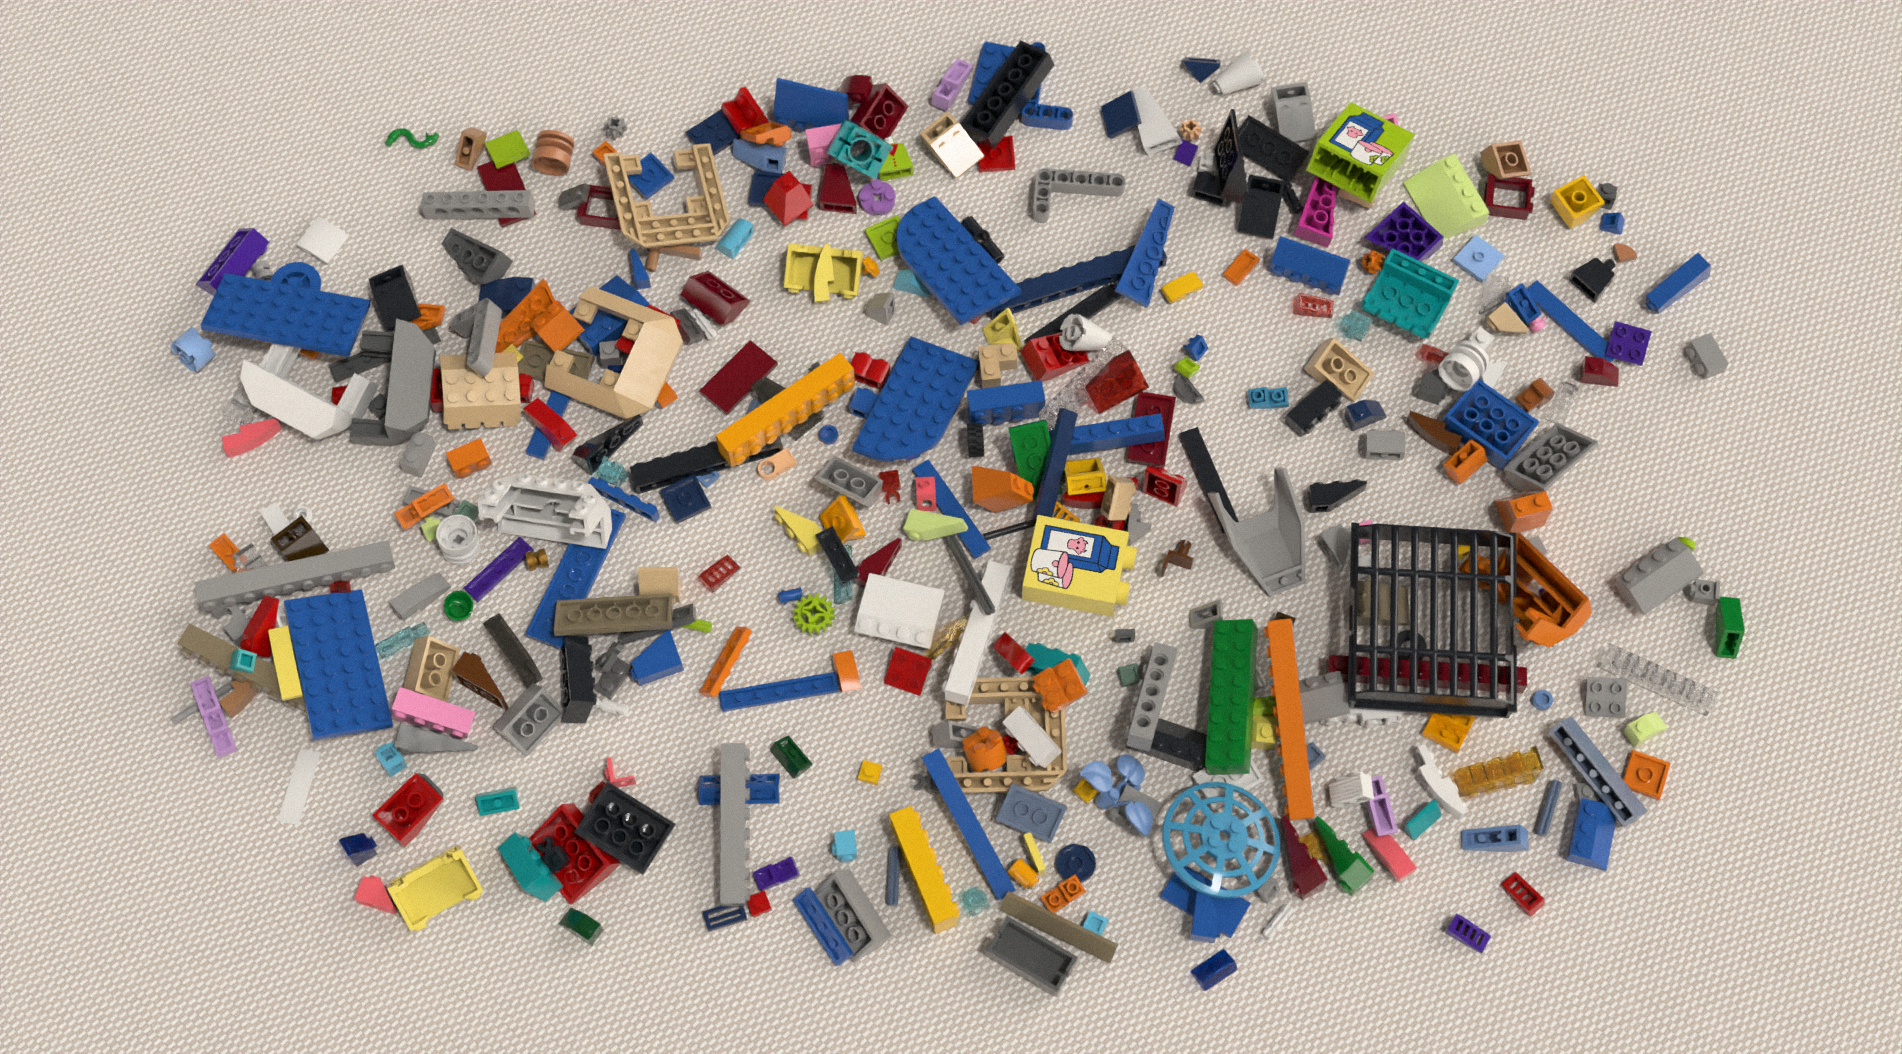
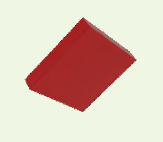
(997, 159)

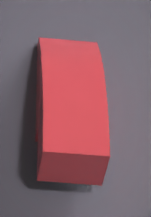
(251, 436)
(1390, 854)

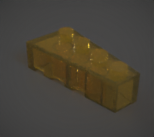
(1499, 773)

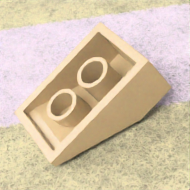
(1340, 368)

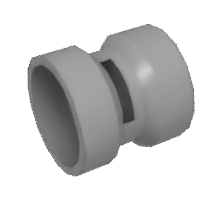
(262, 270)

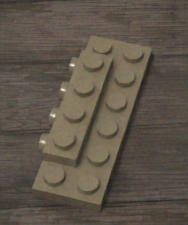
(614, 614)

